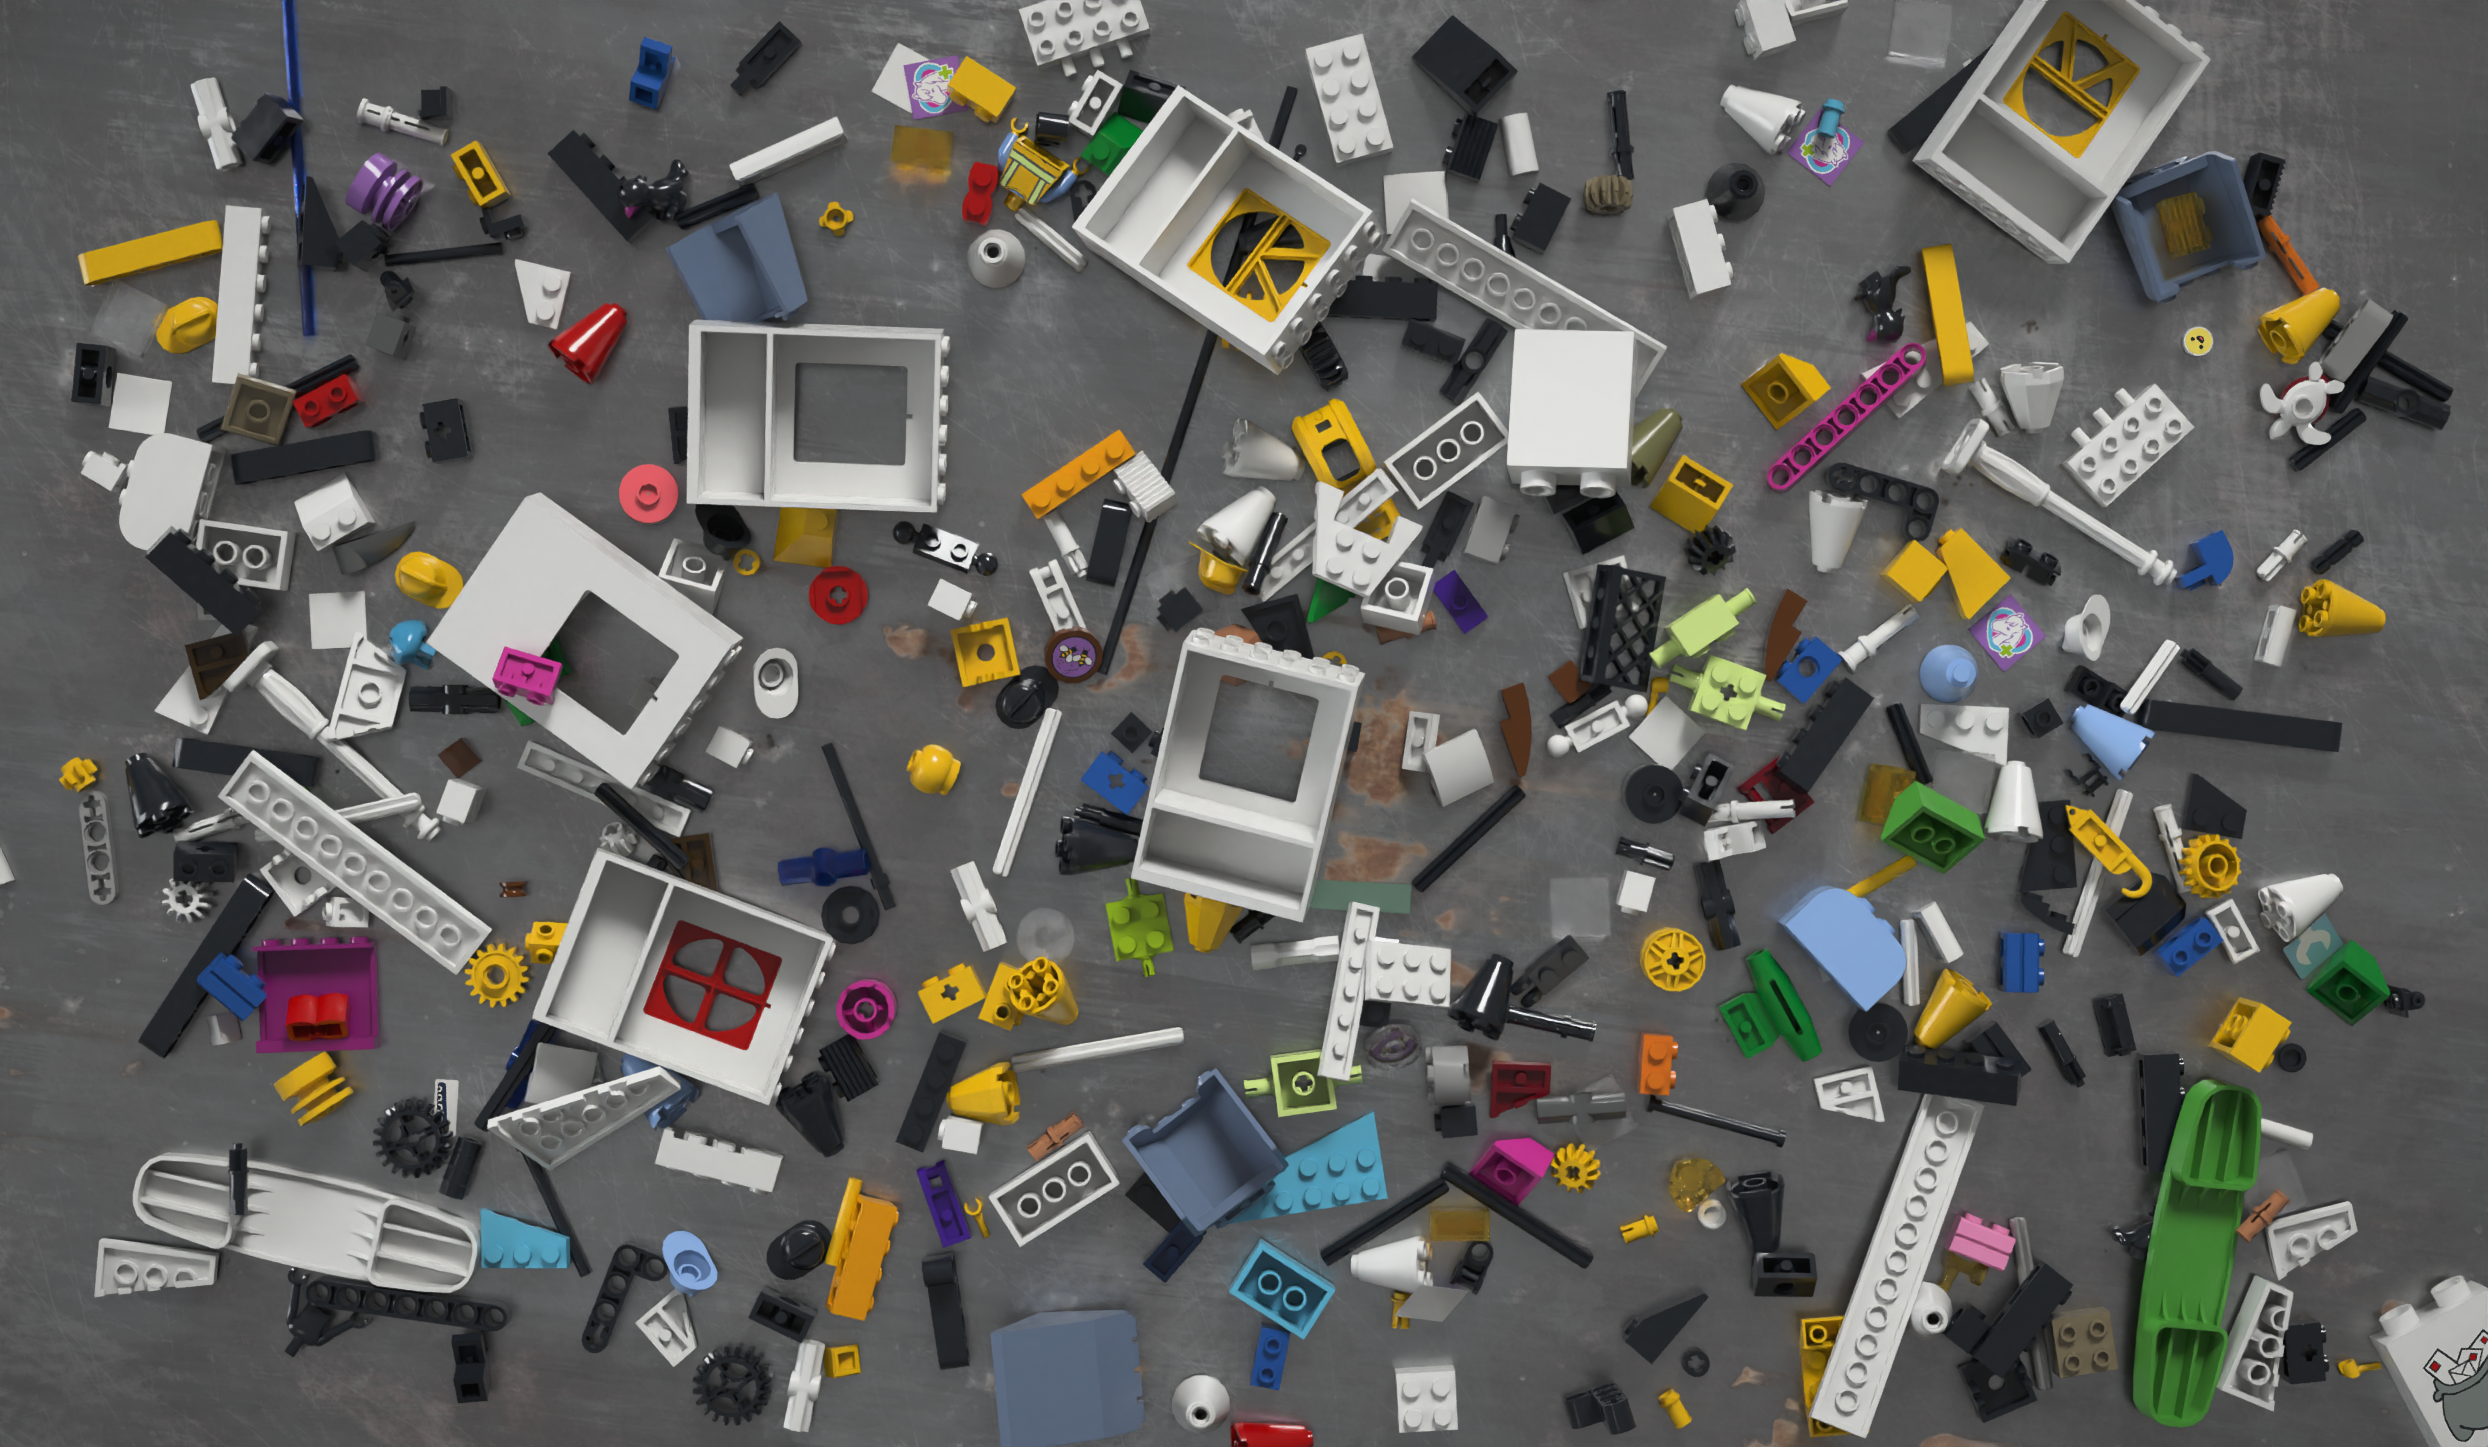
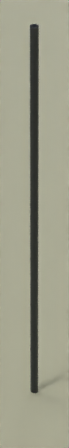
(1186, 414)

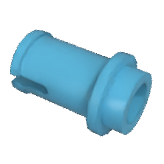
(1830, 118)

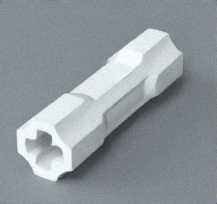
(1296, 952)

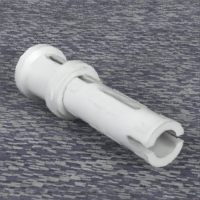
(388, 120)
(1867, 646)

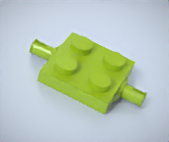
(1140, 926)

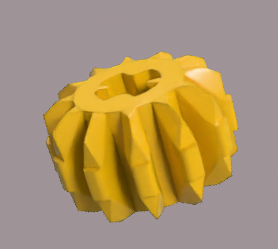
(1580, 1178)

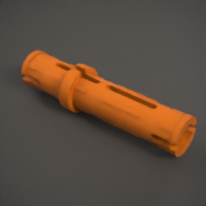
(2307, 283)

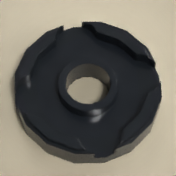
(833, 914)

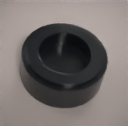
(2290, 1057)

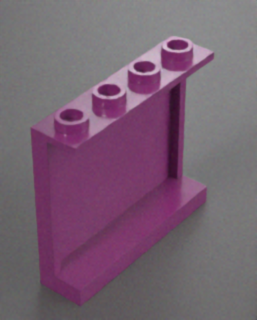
(318, 971)

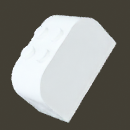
(167, 487)

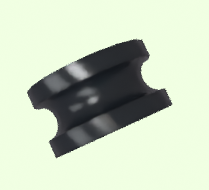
(1690, 1370)

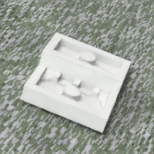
(1424, 187)
(1580, 589)
(1458, 767)
(559, 1072)

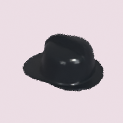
(722, 529)
(1026, 697)
(798, 1250)

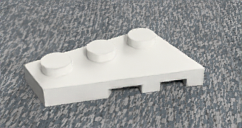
(1967, 728)
(2305, 1234)

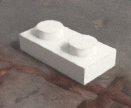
(1420, 738)

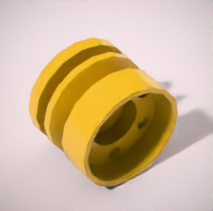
(1658, 949)
(313, 1089)

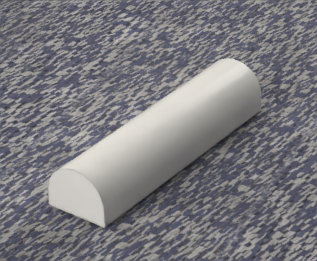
(788, 152)

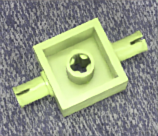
(1701, 626)
(1744, 684)
(1290, 1097)

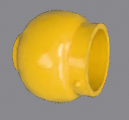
(933, 769)

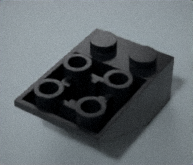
(1465, 65)

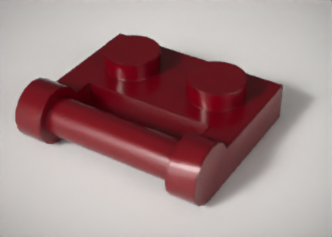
(1777, 790)

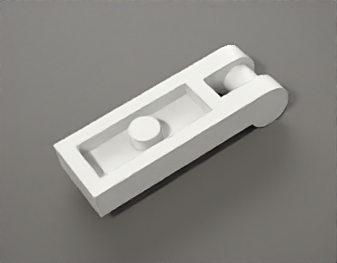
(1057, 598)

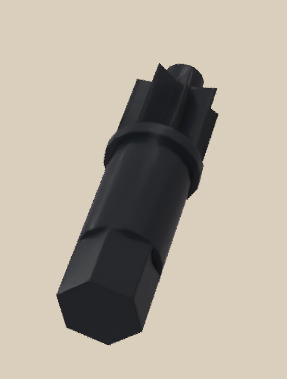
(2210, 673)
(1570, 711)
(1109, 819)
(2062, 1053)
(238, 1180)

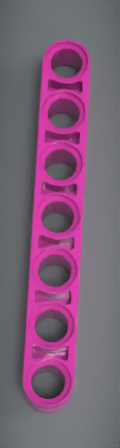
(1852, 404)

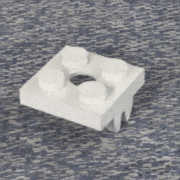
(296, 896)

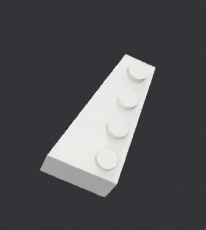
(719, 1158)
(2257, 1344)

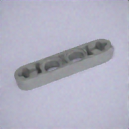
(104, 847)

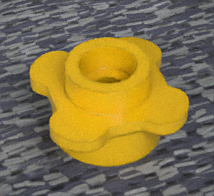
(828, 219)

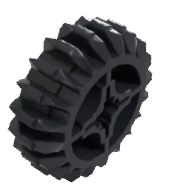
(1324, 359)
(419, 1150)
(709, 1397)

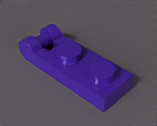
(944, 1204)

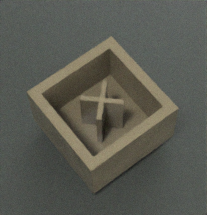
(2082, 1342)

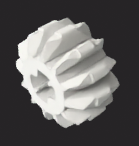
(187, 909)

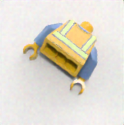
(1032, 171)

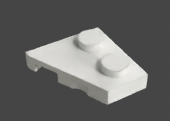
(543, 292)
(1850, 1093)
(670, 1327)

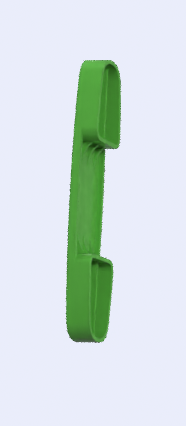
(2194, 1252)

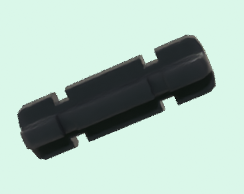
(2337, 551)

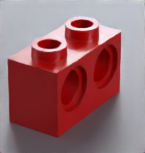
(328, 402)

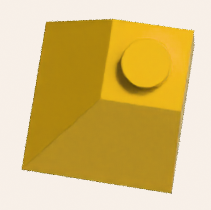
(1785, 388)
(806, 536)

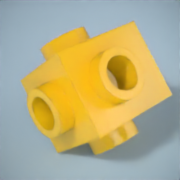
(544, 941)

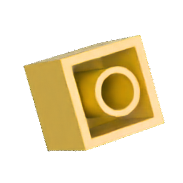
(1914, 572)

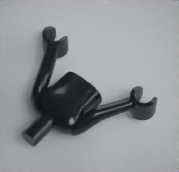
(312, 1321)

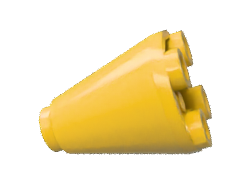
(2336, 611)
(1043, 992)

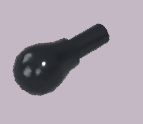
(1502, 239)

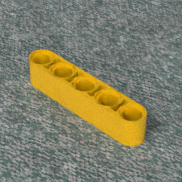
(150, 253)
(1947, 314)

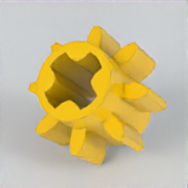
(78, 774)

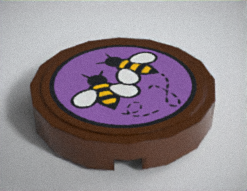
(1073, 654)

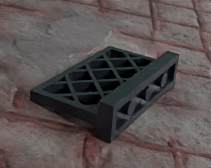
(1603, 625)

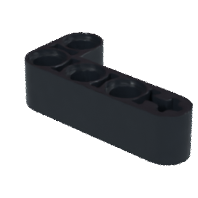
(1880, 495)
(618, 1298)
(946, 1310)
(1603, 1405)

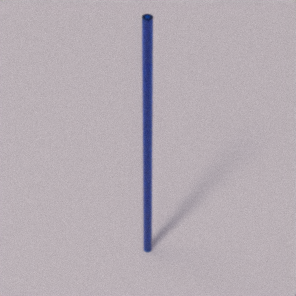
(297, 155)

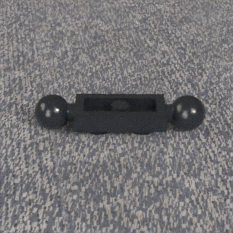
(945, 548)

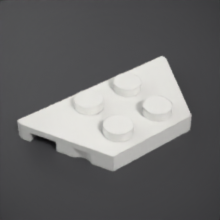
(367, 692)

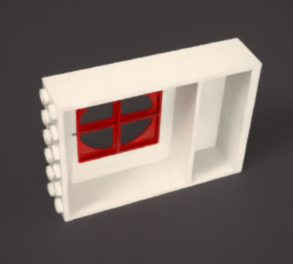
(623, 946)

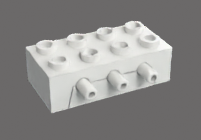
(1077, 28)
(2125, 443)

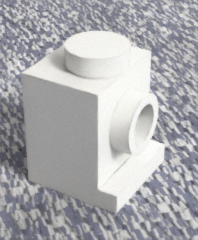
(105, 470)

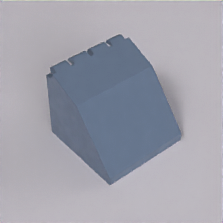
(1067, 1378)

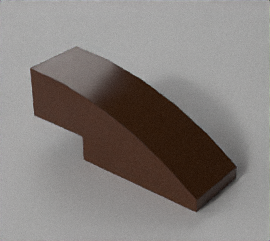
(1780, 633)
(1517, 728)

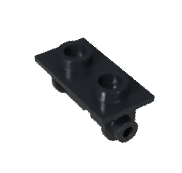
(397, 292)
(2023, 554)
(2403, 1000)
(2115, 1025)

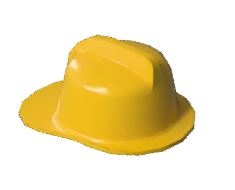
(188, 325)
(1218, 574)
(428, 580)

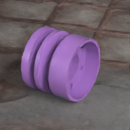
(379, 189)

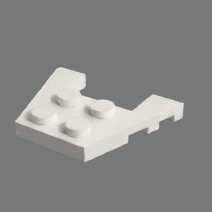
(1350, 556)

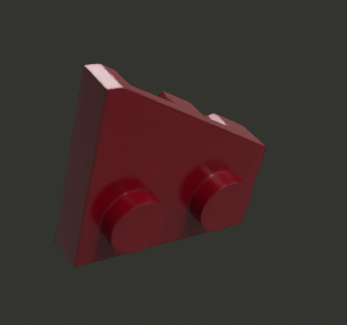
(1516, 1084)

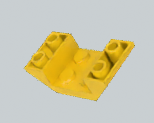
(1815, 1346)

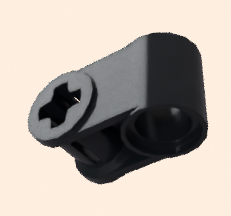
(1051, 129)
(1471, 1270)

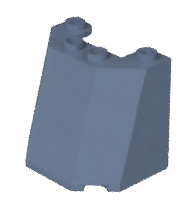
(2227, 214)
(742, 265)
(1208, 1156)

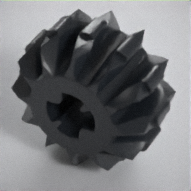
(1710, 550)

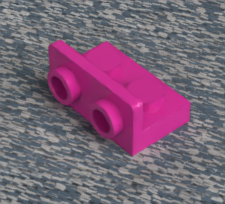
(527, 676)

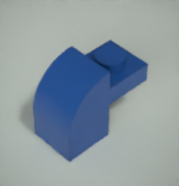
(652, 73)
(2214, 559)

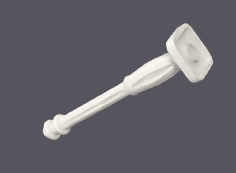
(2015, 478)
(306, 717)

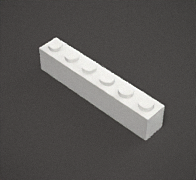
(240, 294)

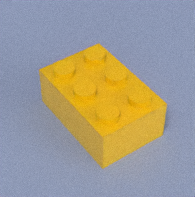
(2251, 1035)

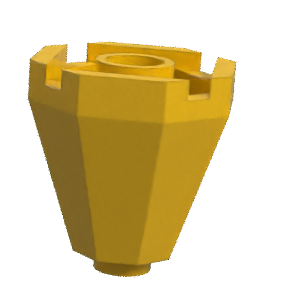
(1208, 921)
(987, 1096)

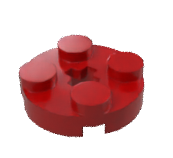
(826, 583)

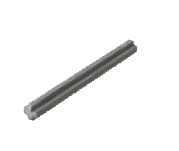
(2024, 1266)

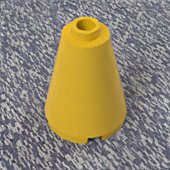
(2298, 324)
(1949, 1010)

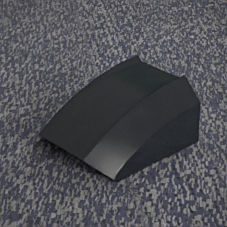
(2147, 918)

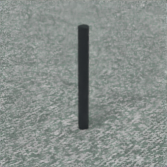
(443, 254)

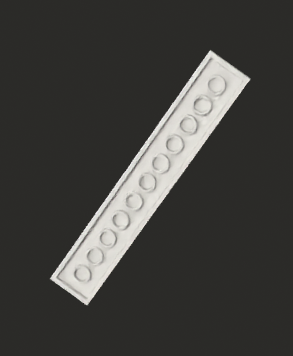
(1896, 1263)

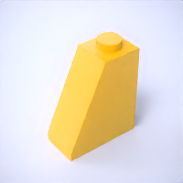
(1971, 572)

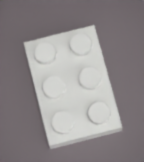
(1407, 974)

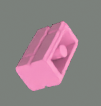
(1980, 1242)

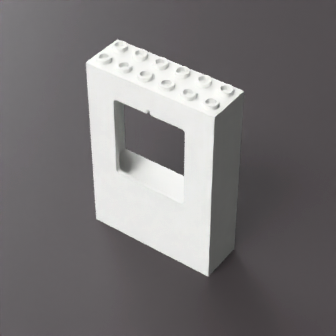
(746, 416)
(526, 595)
(1231, 839)

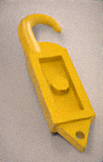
(2107, 848)

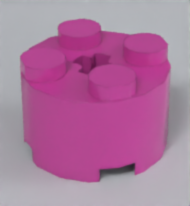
(857, 1022)

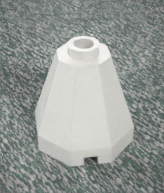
(2032, 393)

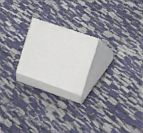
(223, 1028)

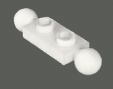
(1597, 726)

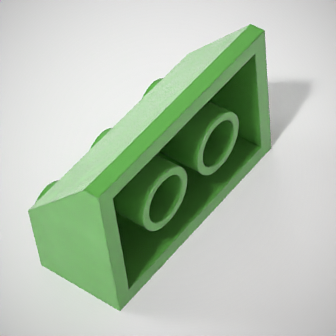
(1931, 828)

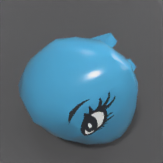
(407, 644)

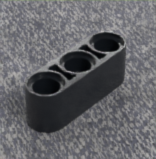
(1109, 543)

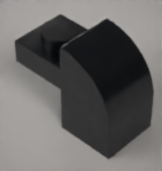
(472, 1367)

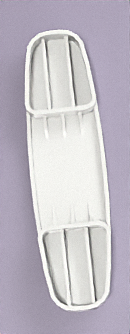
(310, 1222)

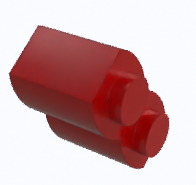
(983, 186)
(318, 1017)

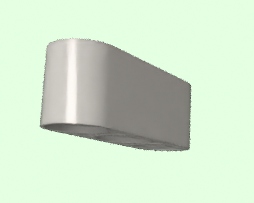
(2354, 340)

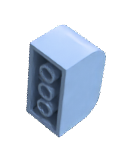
(1847, 943)

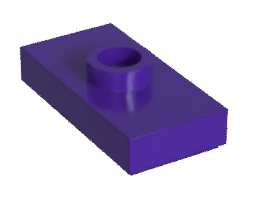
(1459, 602)

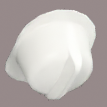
(2088, 630)
(775, 683)

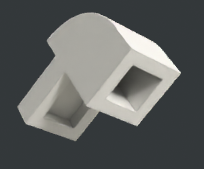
(1734, 839)

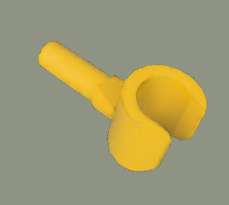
(1658, 685)
(978, 1217)
(2349, 1368)

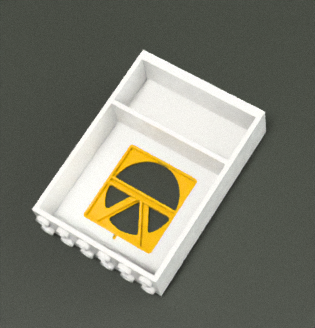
(1184, 185)
(2045, 185)

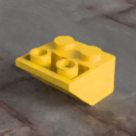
(1690, 495)

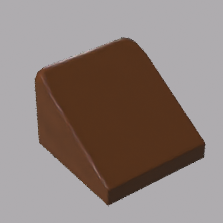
(1567, 683)
(459, 757)

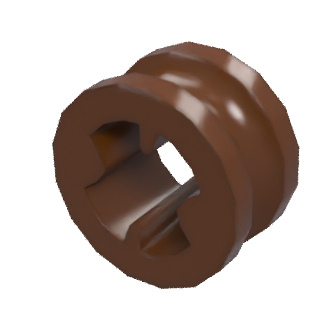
(513, 889)

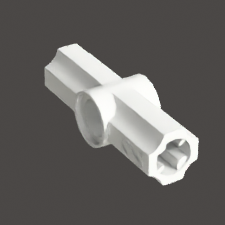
(216, 123)
(978, 906)
(804, 1385)

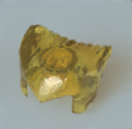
(1693, 1182)

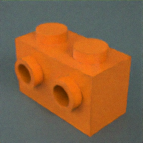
(1655, 1063)

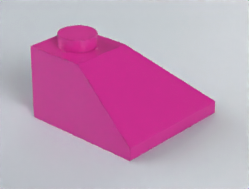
(1513, 1167)

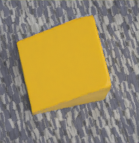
(841, 1361)

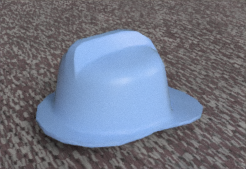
(688, 1263)

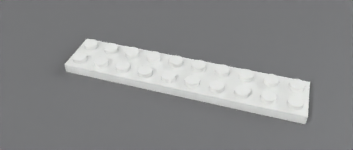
(1503, 282)
(354, 862)

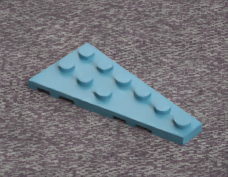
(1327, 1174)

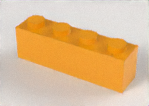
(1078, 475)
(861, 1257)

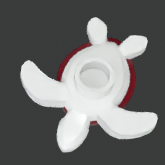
(2301, 405)

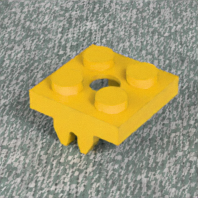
(970, 638)

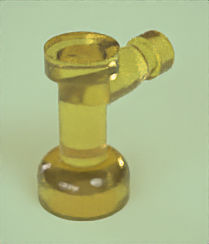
(1955, 1264)

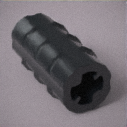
(460, 1167)

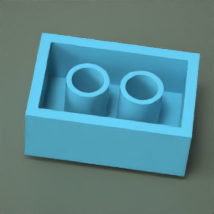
(1282, 1288)

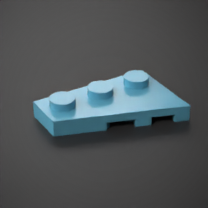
(520, 1245)

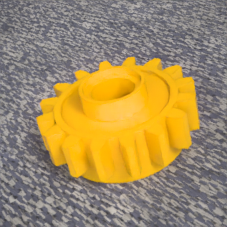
(2224, 868)
(482, 975)

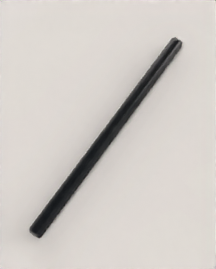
(527, 1056)

